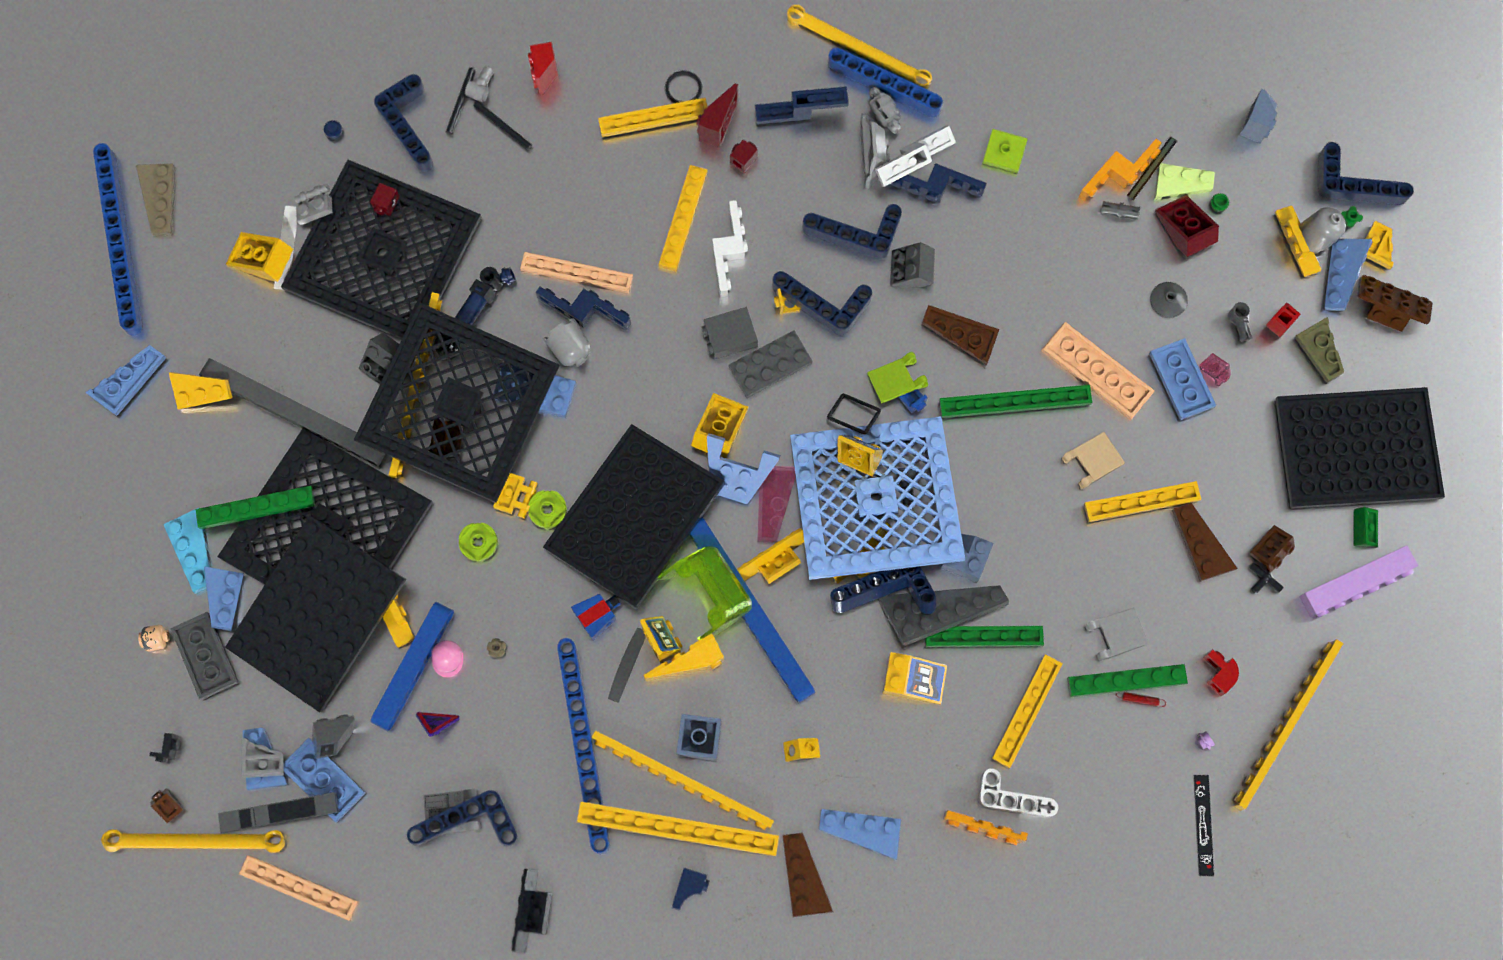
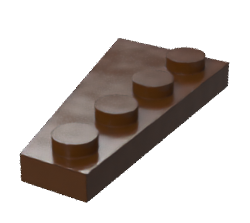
(965, 333)
(1203, 547)
(804, 882)

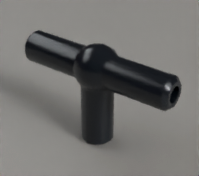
(1265, 578)

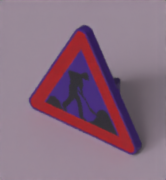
(434, 722)

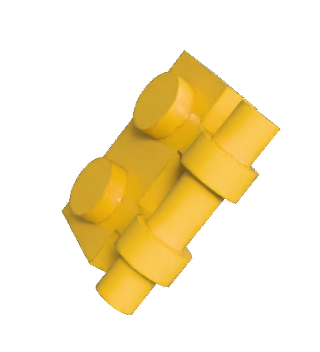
(510, 495)

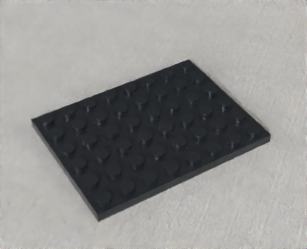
(1359, 447)
(634, 516)
(315, 613)

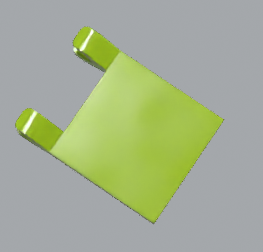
(894, 379)

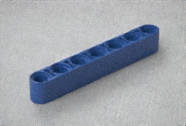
(879, 75)
(412, 666)

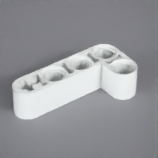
(1017, 798)

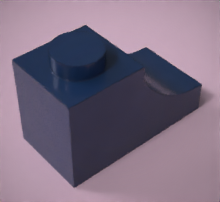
(689, 885)

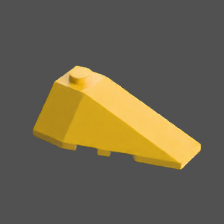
(699, 657)

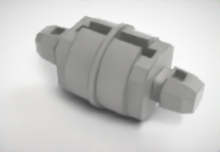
(884, 110)

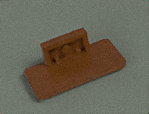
(1393, 305)

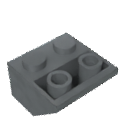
(912, 266)
(378, 356)
(331, 735)

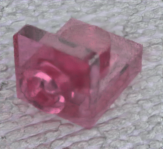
(1216, 369)

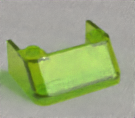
(719, 582)

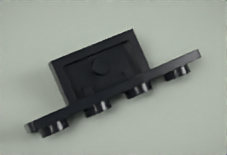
(532, 911)

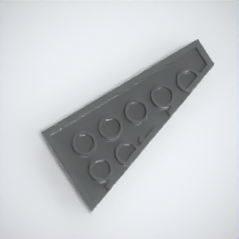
(952, 609)

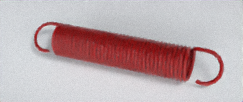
(1142, 699)

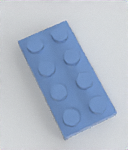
(1182, 379)
(557, 399)
(322, 777)

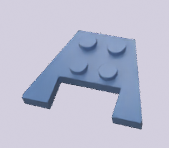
(740, 479)

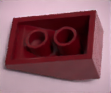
(717, 116)
(1188, 225)

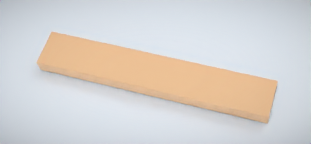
(576, 272)
(298, 887)

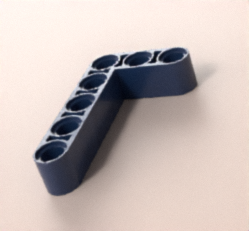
(400, 124)
(1356, 185)
(855, 233)
(822, 305)
(885, 586)
(460, 809)

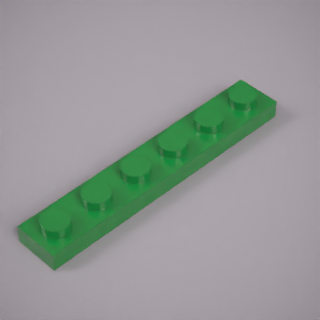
(255, 507)
(987, 636)
(1127, 680)

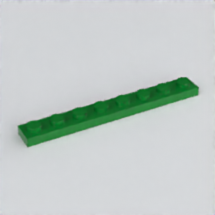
(1015, 401)

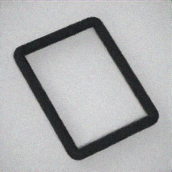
(850, 426)

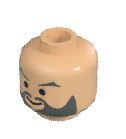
(153, 638)

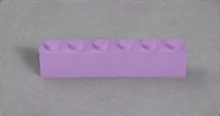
(1358, 581)

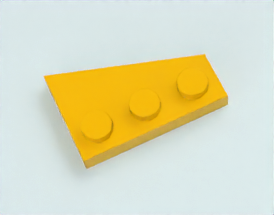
(198, 390)

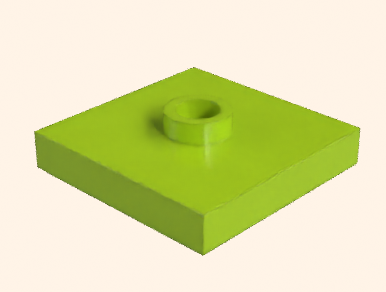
(1005, 151)

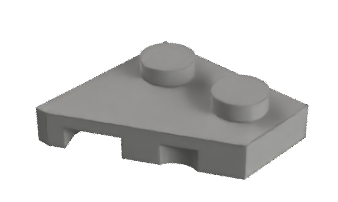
(260, 761)

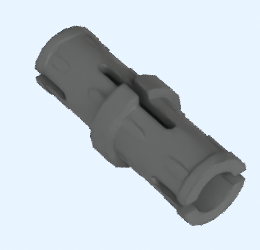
(1120, 209)

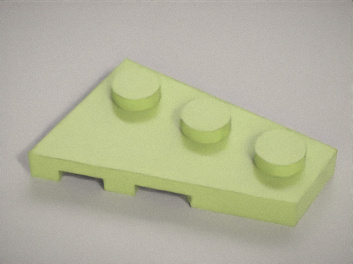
(1180, 180)

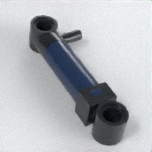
(481, 294)

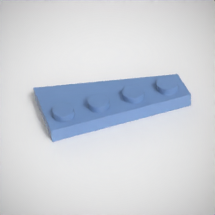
(1344, 270)
(869, 831)

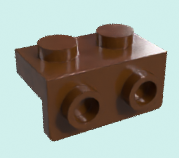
(442, 436)

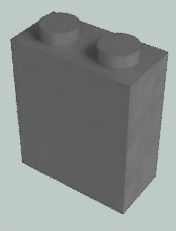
(729, 333)

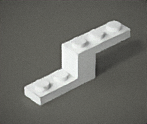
(915, 155)
(729, 248)

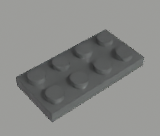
(770, 364)
(204, 656)

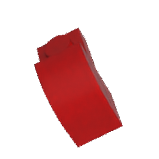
(1283, 320)
(1226, 674)

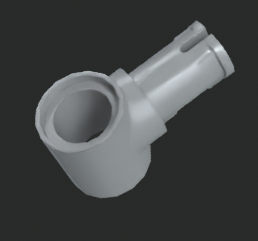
(479, 88)

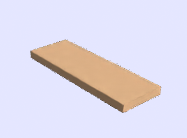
(1098, 370)

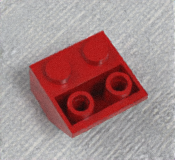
(542, 66)

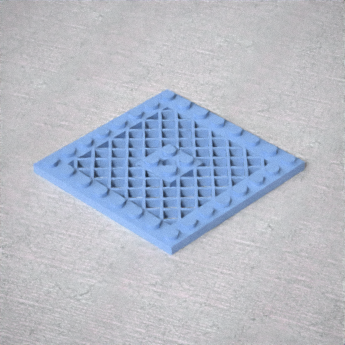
(876, 560)

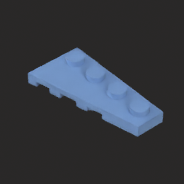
(121, 387)

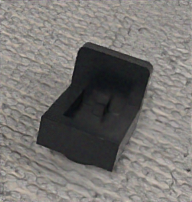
(170, 746)

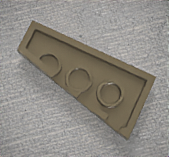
(158, 196)

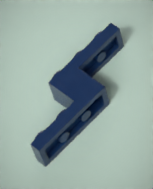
(801, 105)
(937, 183)
(584, 307)

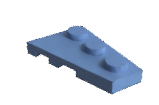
(223, 596)
(259, 737)

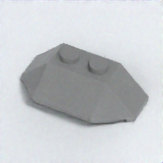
(873, 149)

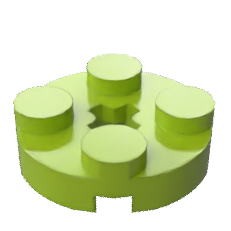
(536, 509)
(478, 531)

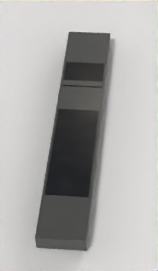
(278, 812)

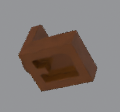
(165, 805)

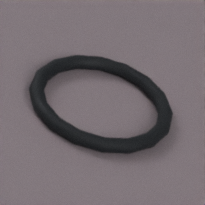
(679, 73)

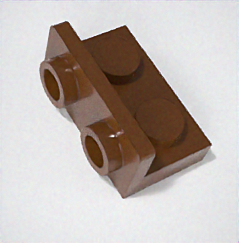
(1273, 548)

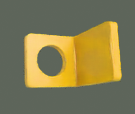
(779, 302)
(804, 749)

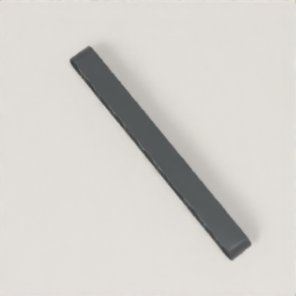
(292, 411)

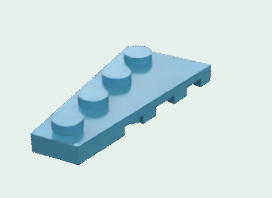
(190, 548)

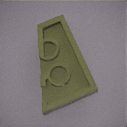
(1321, 350)

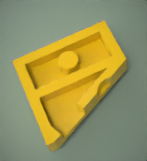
(1381, 245)

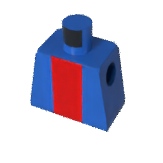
(596, 614)

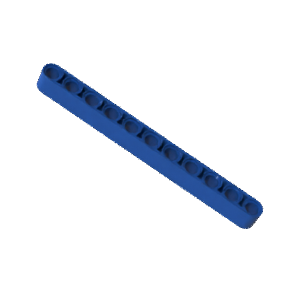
(120, 246)
(761, 625)
(579, 735)

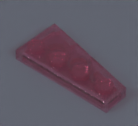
(773, 502)

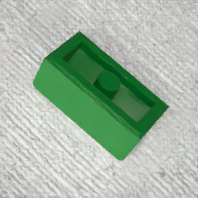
(1366, 527)

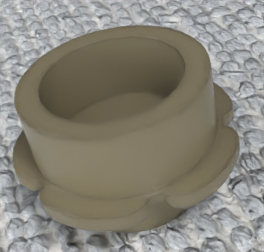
(501, 648)

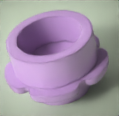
(1205, 740)

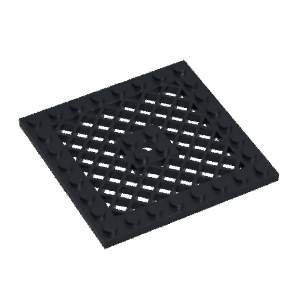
(355, 174)
(477, 339)
(287, 471)

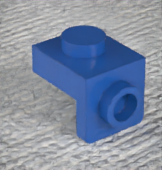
(914, 400)

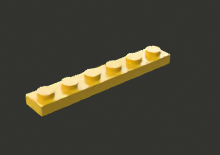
(652, 117)
(683, 218)
(1142, 501)
(1027, 711)

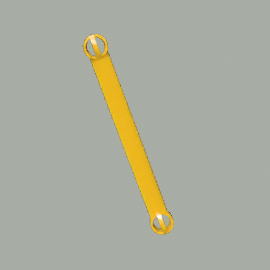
(858, 46)
(220, 841)

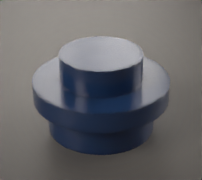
(332, 129)
(507, 276)

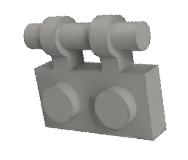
(316, 208)

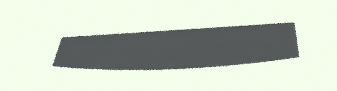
(626, 665)

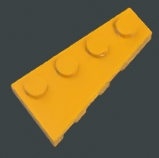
(955, 819)

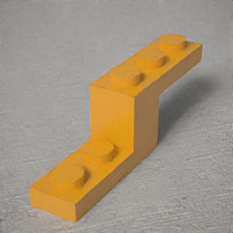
(1120, 170)

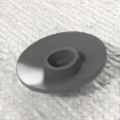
(1165, 306)

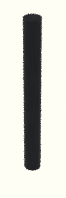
(460, 101)
(500, 123)

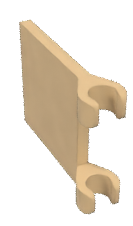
(1097, 457)

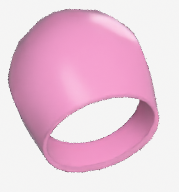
(446, 658)

